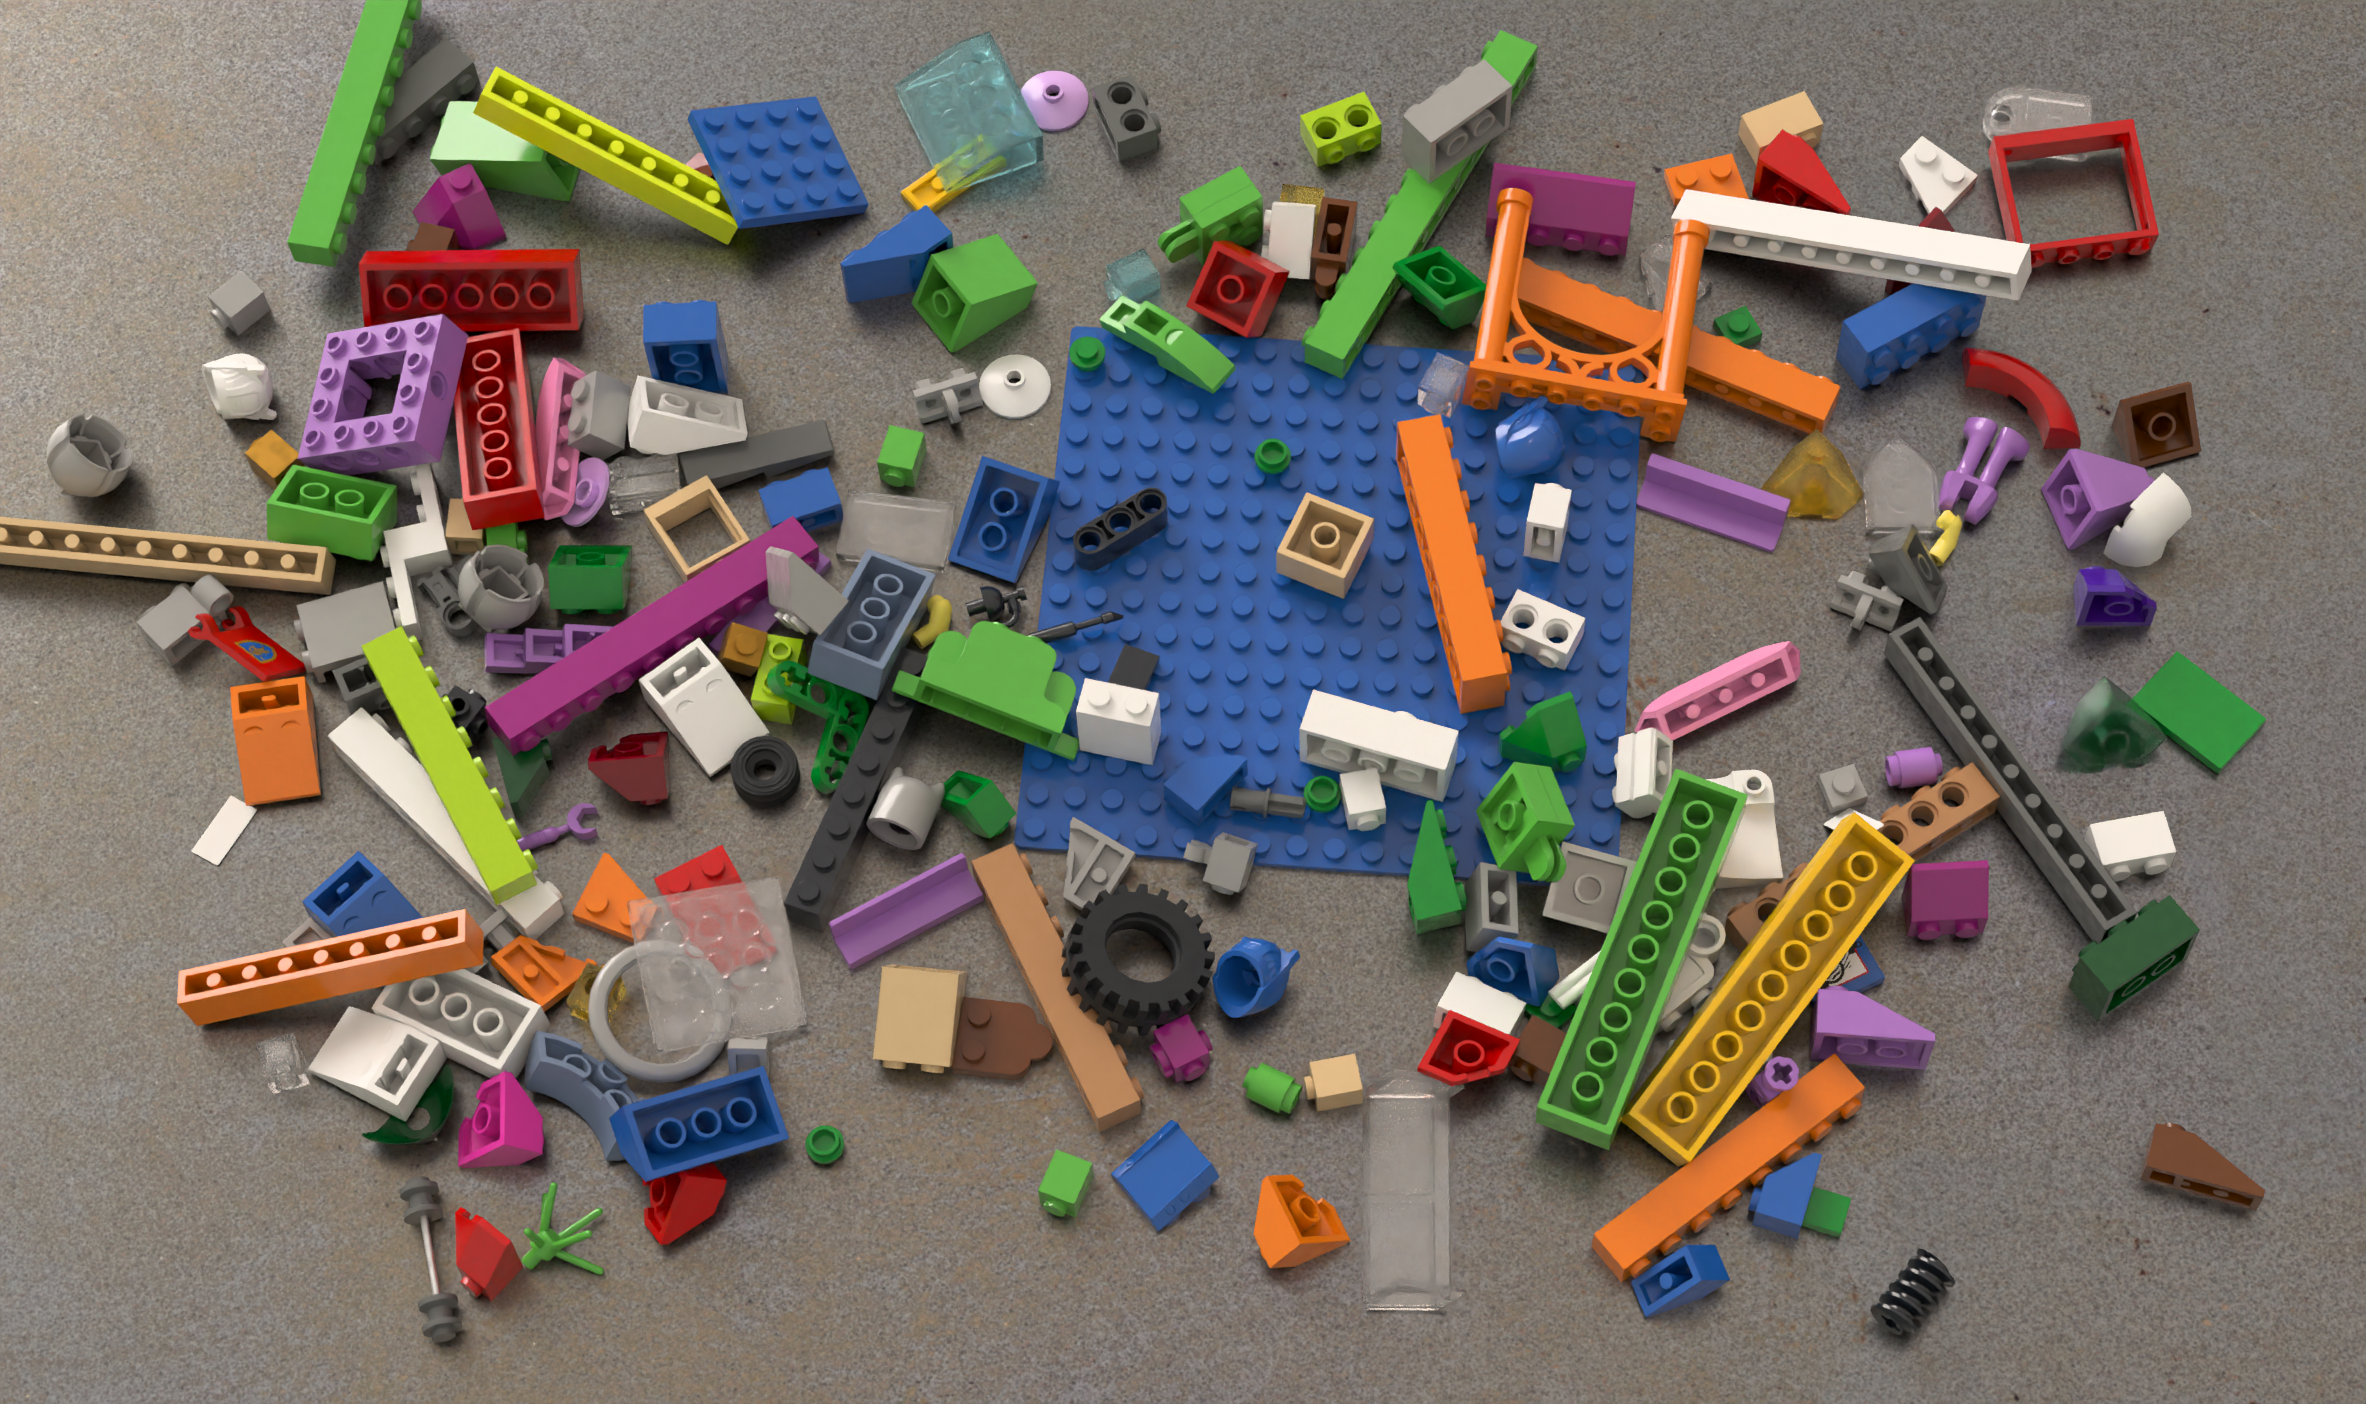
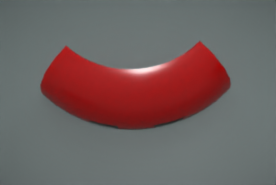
(2028, 385)

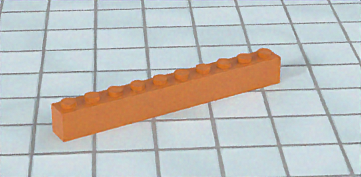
(1713, 362)

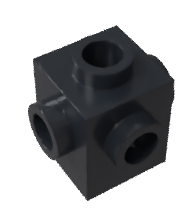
(469, 712)

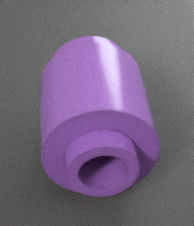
(1913, 768)

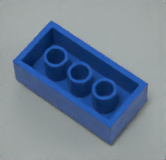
(1904, 329)

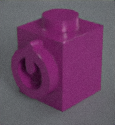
(1181, 1050)

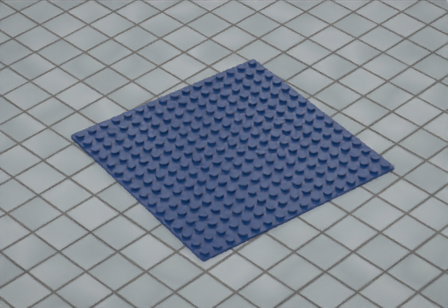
(1254, 644)

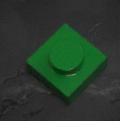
(1738, 327)
(1551, 1012)

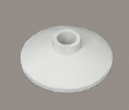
(1019, 398)

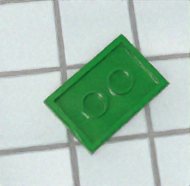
(2199, 712)

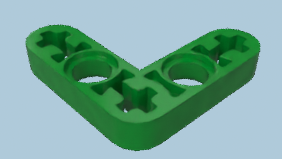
(831, 710)

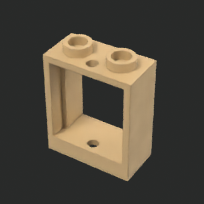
(683, 506)

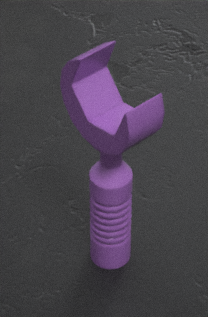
(552, 833)

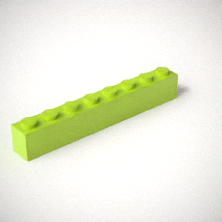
(449, 764)

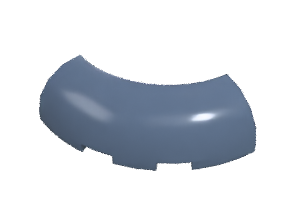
(581, 1082)

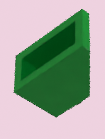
(977, 804)

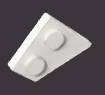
(1935, 175)

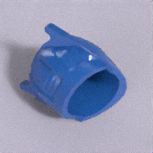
(1529, 440)
(1252, 976)

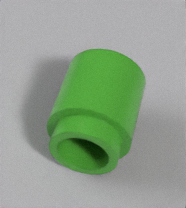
(1272, 1088)

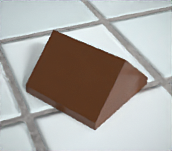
(2157, 425)

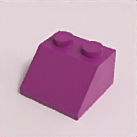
(1946, 899)

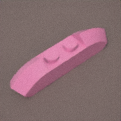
(556, 459)
(1722, 690)

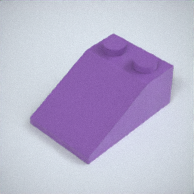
(1865, 1032)

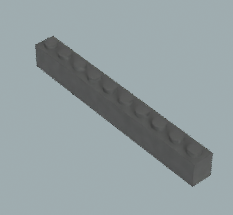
(2023, 797)

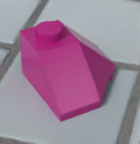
(503, 1127)

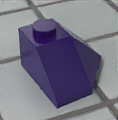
(2110, 599)

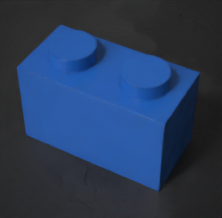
(807, 498)

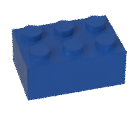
(686, 344)

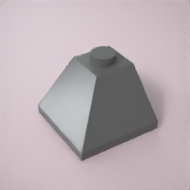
(1908, 568)

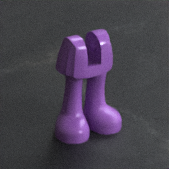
(1981, 491)

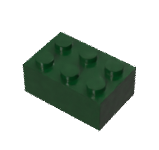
(2133, 956)

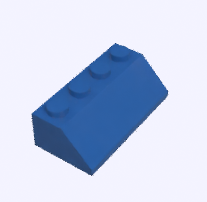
(699, 1124)

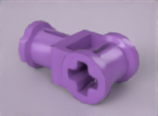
(1778, 1076)

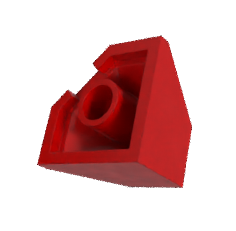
(1467, 1051)
(682, 1201)
(483, 1256)

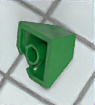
(1548, 736)

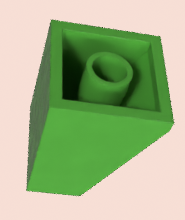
(972, 290)

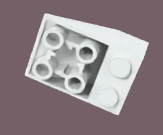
(702, 706)
(379, 1061)

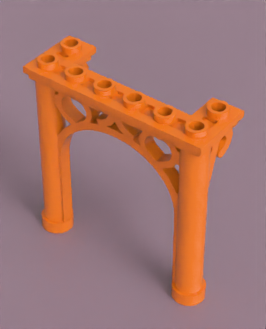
(1498, 371)

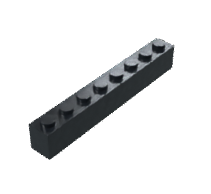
(844, 822)

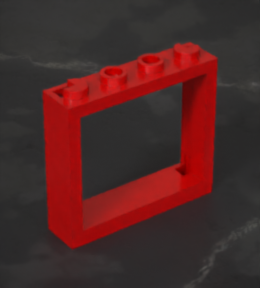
(2068, 141)

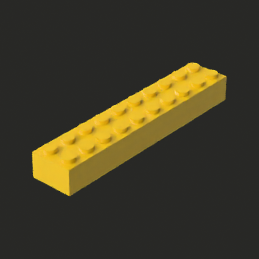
(1766, 989)

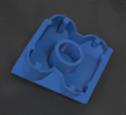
(1166, 1175)

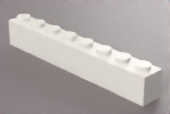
(405, 787)

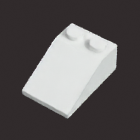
(680, 418)

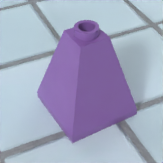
(2092, 494)

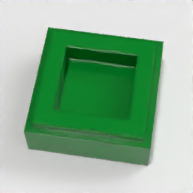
(1826, 1212)

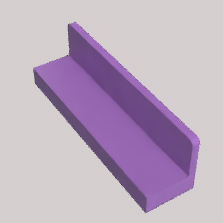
(1713, 503)
(905, 911)

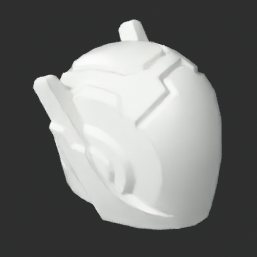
(240, 387)

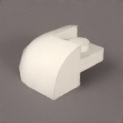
(2151, 523)

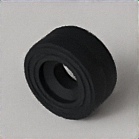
(762, 751)

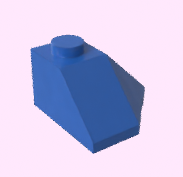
(1516, 968)

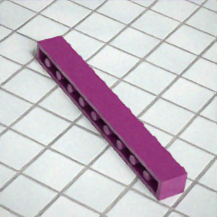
(643, 641)

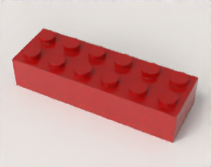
(475, 288)
(497, 432)

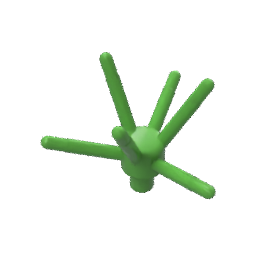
(549, 1243)

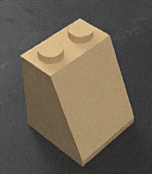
(918, 1016)

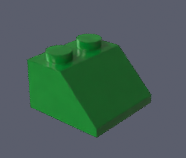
(1442, 285)
(590, 578)

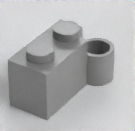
(168, 623)

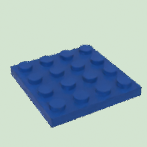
(777, 162)

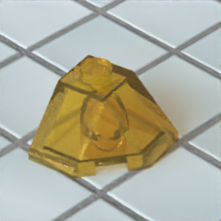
(1815, 479)

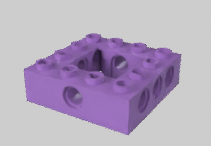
(429, 359)

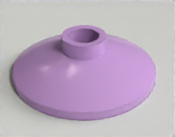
(1058, 111)
(590, 491)

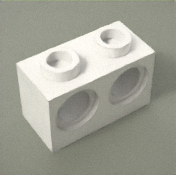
(1545, 622)

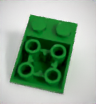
(1431, 889)

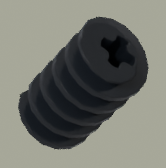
(1911, 1293)

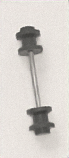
(422, 1211)

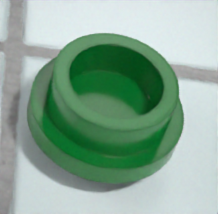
(1087, 353)
(1272, 456)
(1322, 794)
(824, 1144)

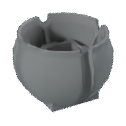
(88, 456)
(500, 588)

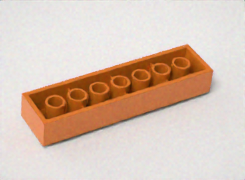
(1451, 564)

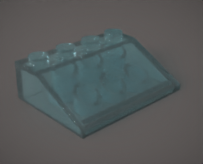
(970, 114)

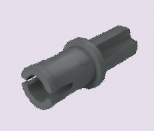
(1267, 803)

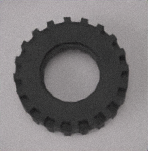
(1114, 993)

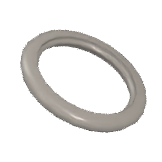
(615, 1052)

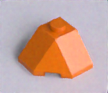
(1293, 1224)

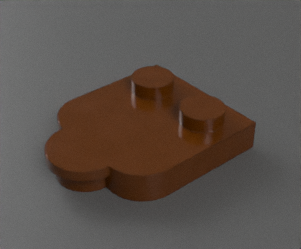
(999, 1039)

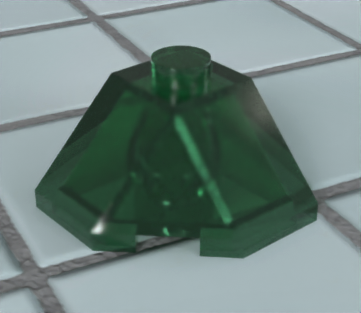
(2110, 729)

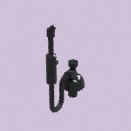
(994, 604)

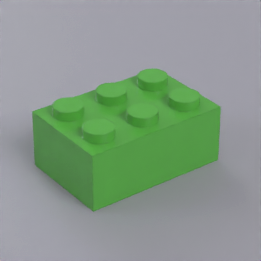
(331, 512)

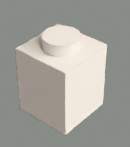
(1363, 799)

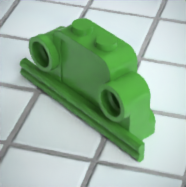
(999, 684)

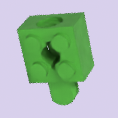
(1215, 212)
(1527, 822)

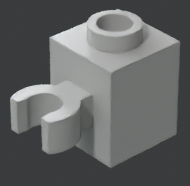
(1227, 861)

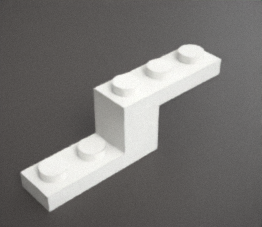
(415, 550)

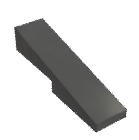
(765, 453)

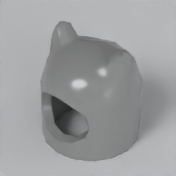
(907, 804)

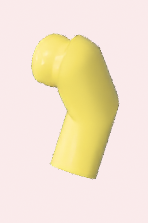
(1948, 541)
(939, 621)

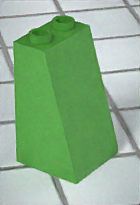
(499, 156)

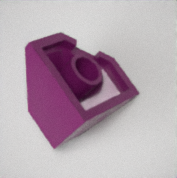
(463, 205)

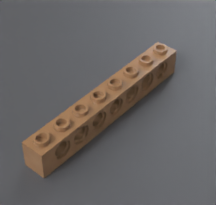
(1965, 786)

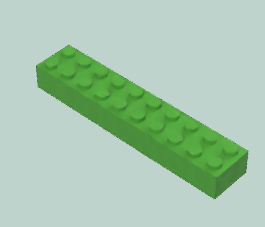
(1641, 959)

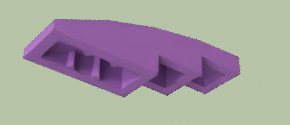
(535, 648)

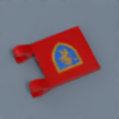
(248, 645)

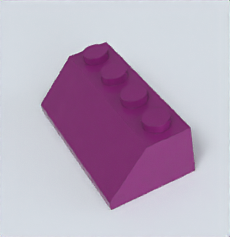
(1568, 208)

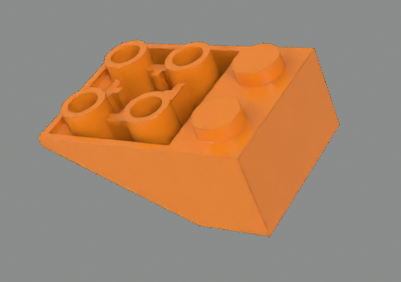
(276, 740)

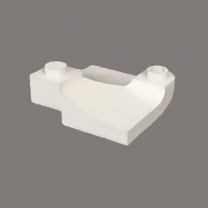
(1755, 849)

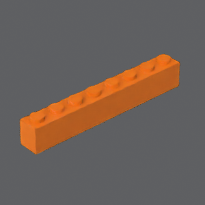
(330, 967)
(1728, 1168)

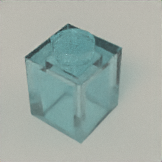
(1133, 278)

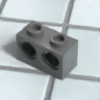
(1121, 118)

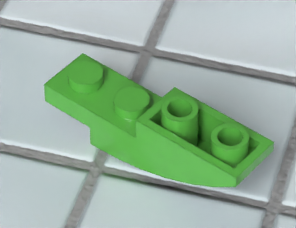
(1170, 340)

